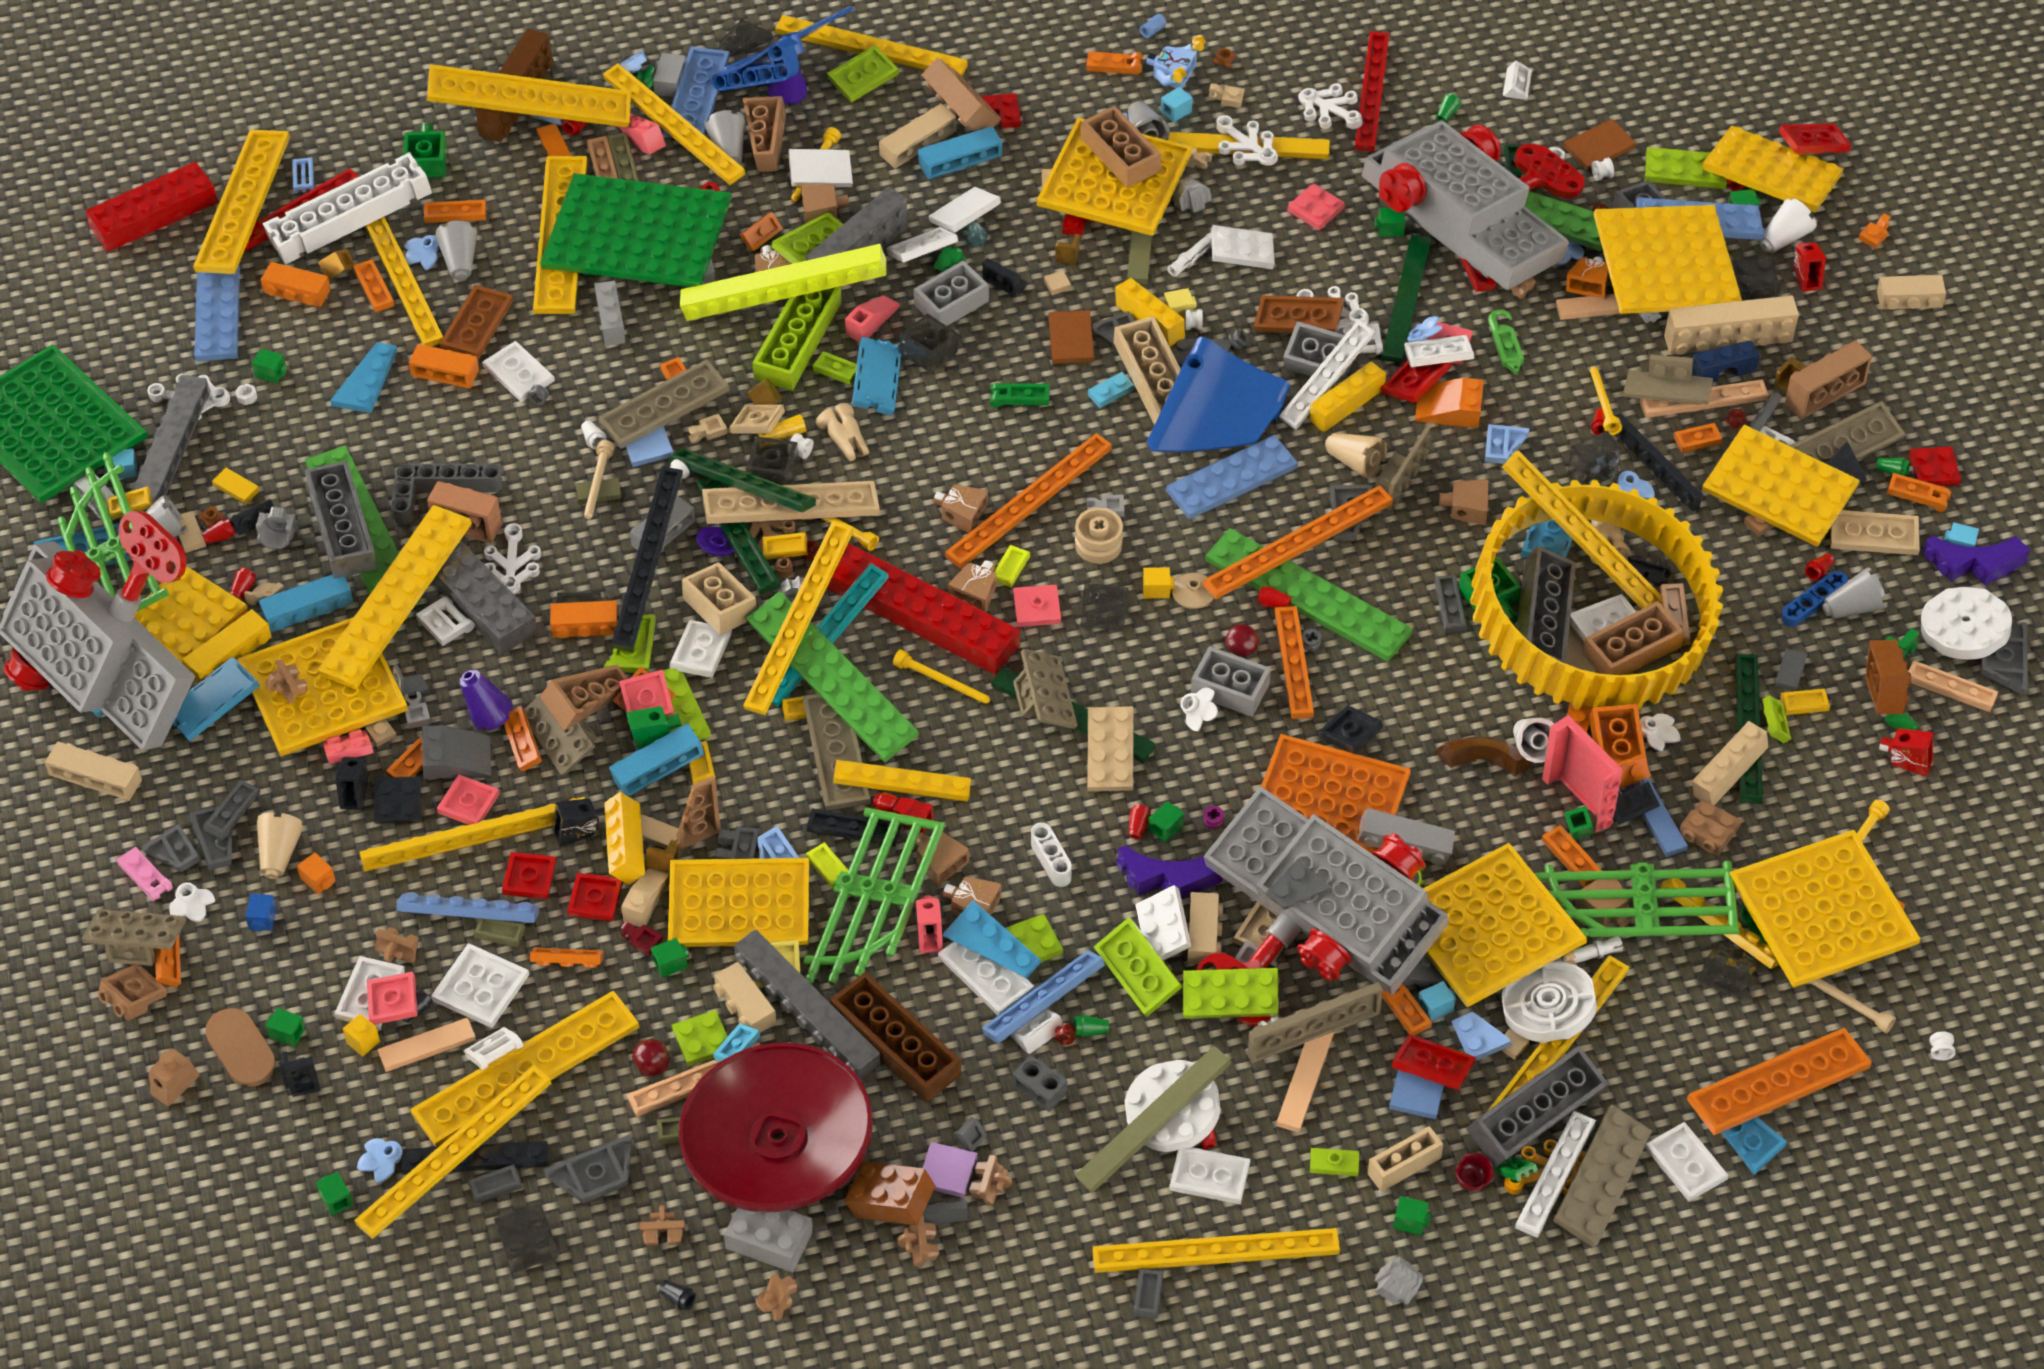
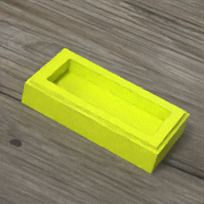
(1011, 565)
(826, 863)

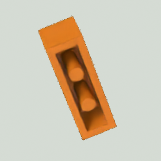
(295, 284)
(443, 366)
(583, 619)

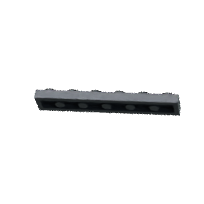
(1661, 467)
(487, 1156)

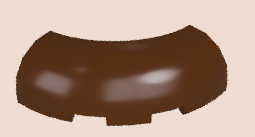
(1474, 748)

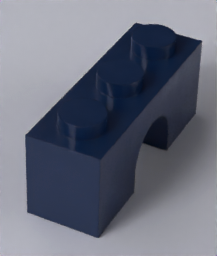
(1741, 357)

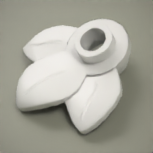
(1199, 708)
(1659, 730)
(192, 905)

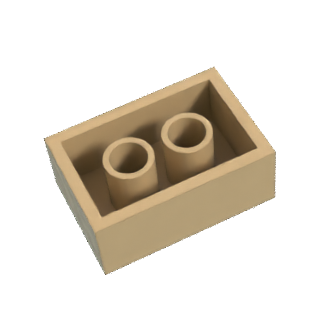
(718, 598)

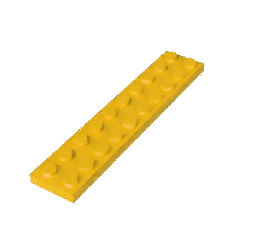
(528, 96)
(241, 202)
(556, 289)
(394, 597)
(550, 1051)

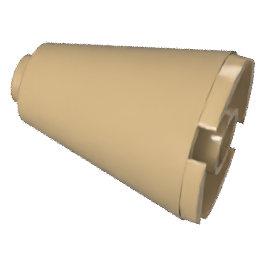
(1358, 452)
(277, 842)

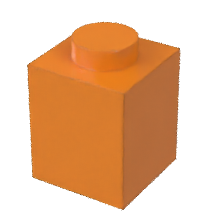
(316, 873)

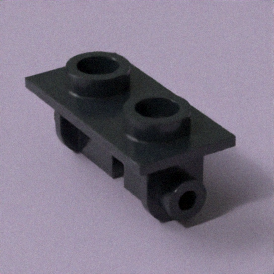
(248, 519)
(1655, 570)

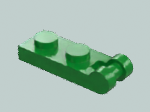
(1019, 394)

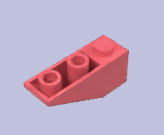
(644, 134)
(869, 317)

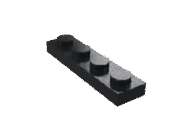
(847, 826)

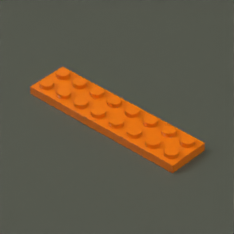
(1779, 1081)

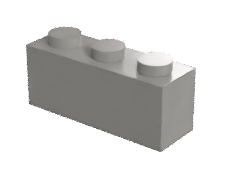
(609, 313)
(681, 518)

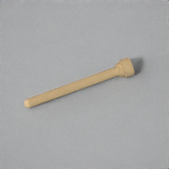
(604, 451)
(1882, 1020)

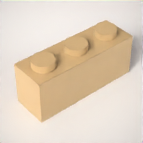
(1911, 292)
(1204, 926)
(744, 998)
(1405, 1158)

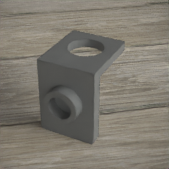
(410, 684)

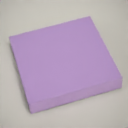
(950, 1168)

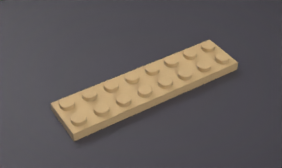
(832, 501)

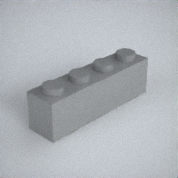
(1431, 840)

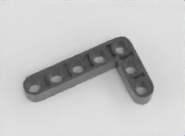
(423, 478)

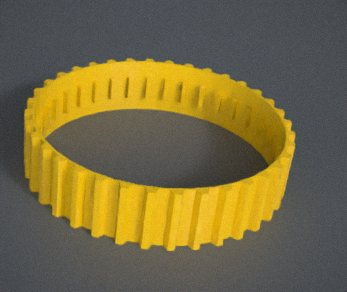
(1568, 682)

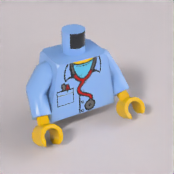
(1176, 64)

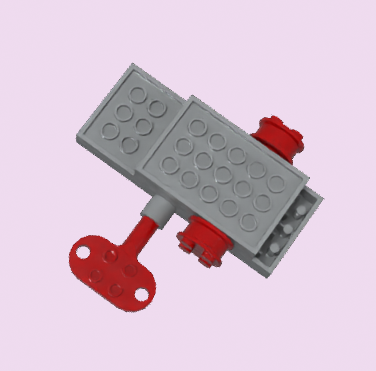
(1471, 201)
(91, 644)
(1368, 919)

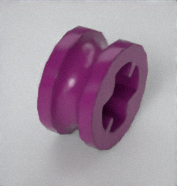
(1218, 822)

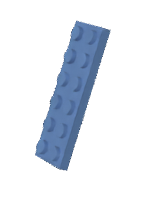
(695, 91)
(1735, 219)
(217, 316)
(1231, 477)

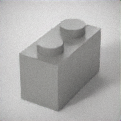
(668, 74)

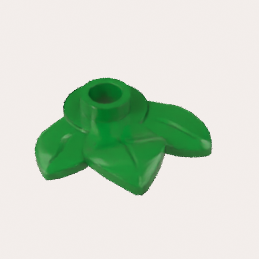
(645, 76)

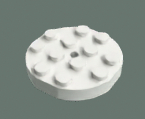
(1966, 623)
(1550, 1002)
(1190, 1124)

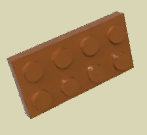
(1281, 313)
(476, 321)

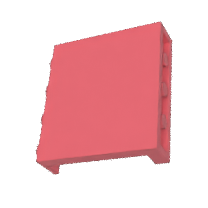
(1583, 769)

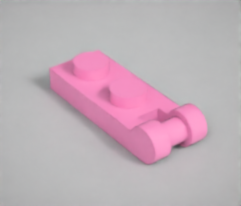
(144, 874)

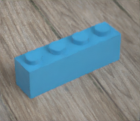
(960, 152)
(305, 602)
(656, 760)

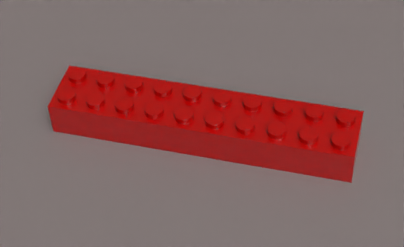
(930, 612)

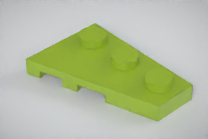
(641, 656)

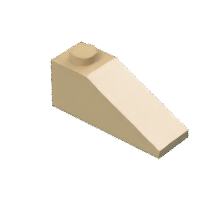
(644, 897)

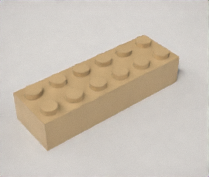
(1731, 323)
(1147, 362)

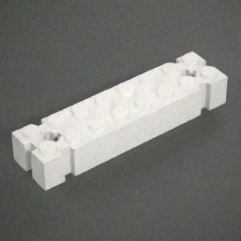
(347, 208)

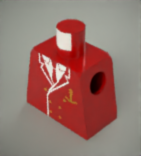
(1809, 259)
(1910, 750)

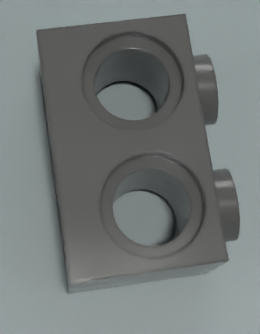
(1036, 1086)

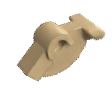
(263, 591)

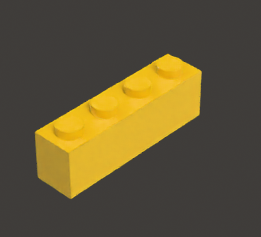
(1143, 304)
(1347, 396)
(233, 641)
(624, 838)

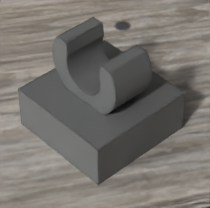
(970, 1134)

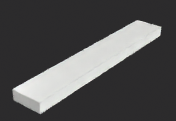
(1327, 374)
(1555, 1174)

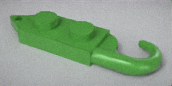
(1506, 342)

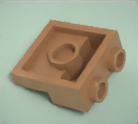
(1709, 827)
(131, 991)

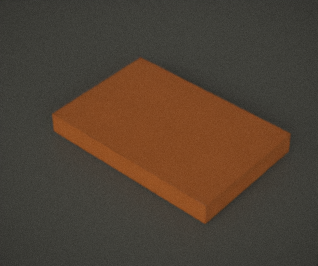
(1599, 143)
(1071, 337)

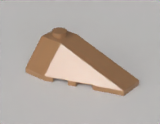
(700, 814)

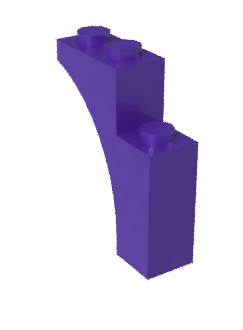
(1985, 562)
(1148, 874)

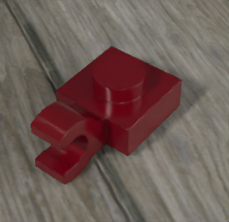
(641, 939)

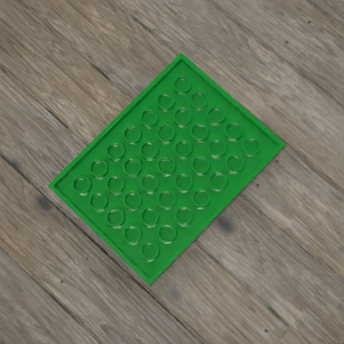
(636, 230)
(58, 424)

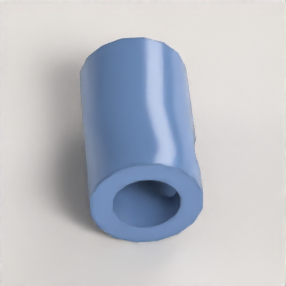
(1153, 26)

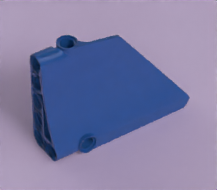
(774, 63)
(1217, 403)

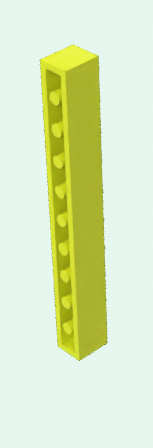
(783, 282)

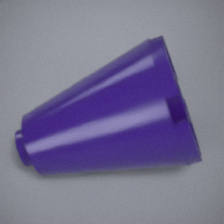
(792, 90)
(485, 702)

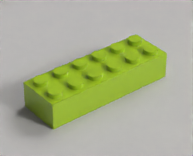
(796, 337)

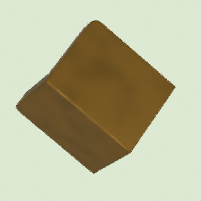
(1066, 252)
(336, 263)
(1785, 372)
(764, 393)
(660, 859)

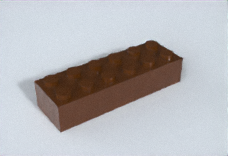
(528, 59)
(898, 1037)

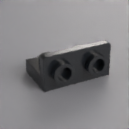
(1002, 277)
(1635, 802)
(299, 1075)

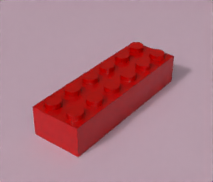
(151, 206)

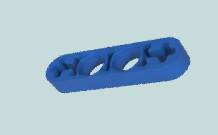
(1811, 596)

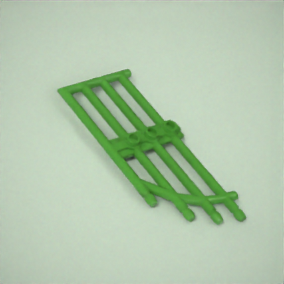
(112, 548)
(875, 889)
(1645, 900)

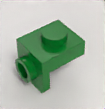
(949, 258)
(1908, 642)

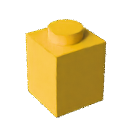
(1157, 583)
(361, 1035)

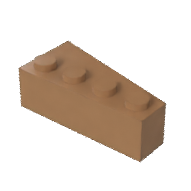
(766, 129)
(582, 694)

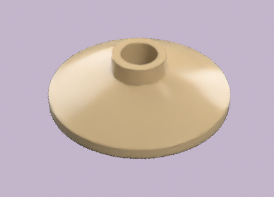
(1190, 596)

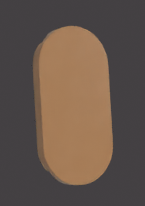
(240, 1047)

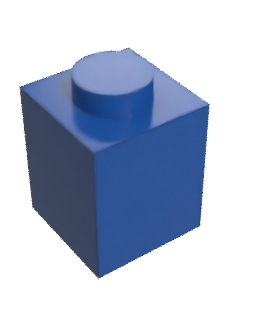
(261, 912)

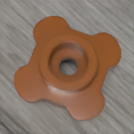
(1224, 57)
(210, 516)

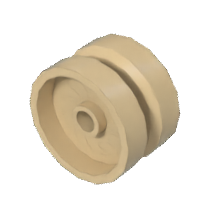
(1098, 535)

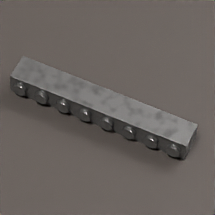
(173, 436)
(805, 1004)

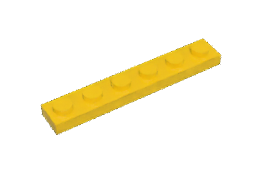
(902, 780)
(1745, 939)

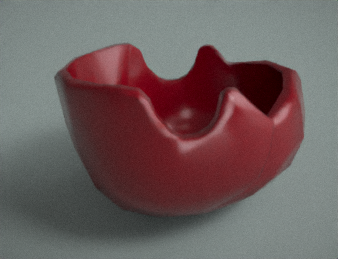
(1241, 640)
(651, 1057)
(1474, 1172)

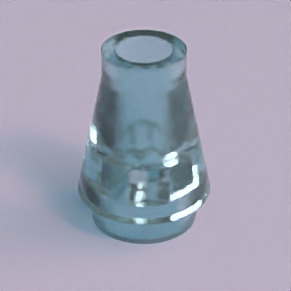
(976, 233)

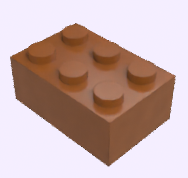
(1887, 677)
(890, 1193)

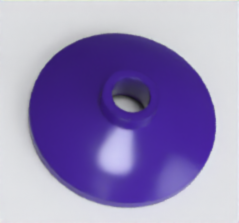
(714, 541)

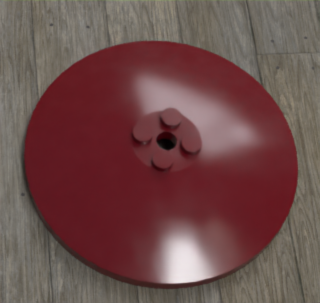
(768, 1092)

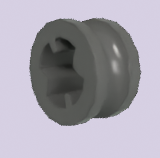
(1238, 338)
(538, 394)
(1314, 644)

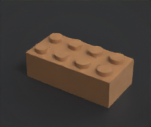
(959, 96)
(1121, 146)
(1828, 379)
(1633, 641)

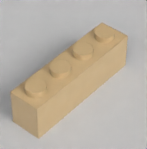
(917, 134)
(1730, 763)
(93, 770)

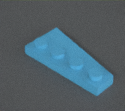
(366, 381)

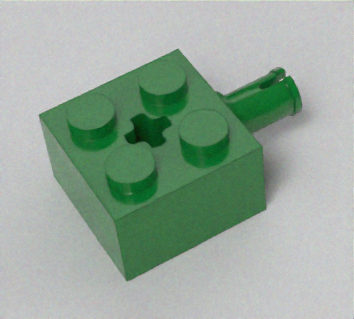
(428, 150)
(1504, 584)

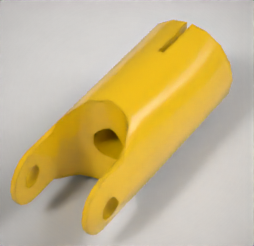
(787, 428)

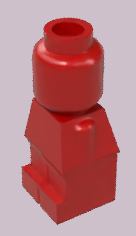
(903, 806)

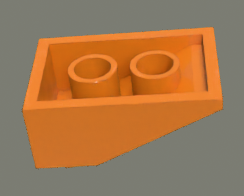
(1452, 403)
(1618, 731)

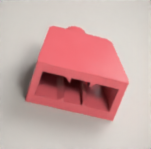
(929, 914)

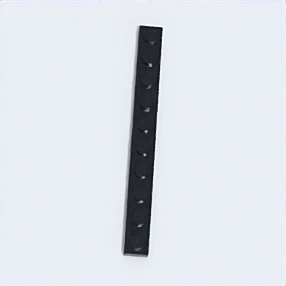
(647, 559)

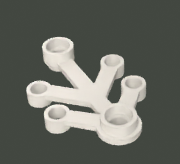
(1311, 97)
(1265, 155)
(1350, 316)
(218, 395)
(513, 534)

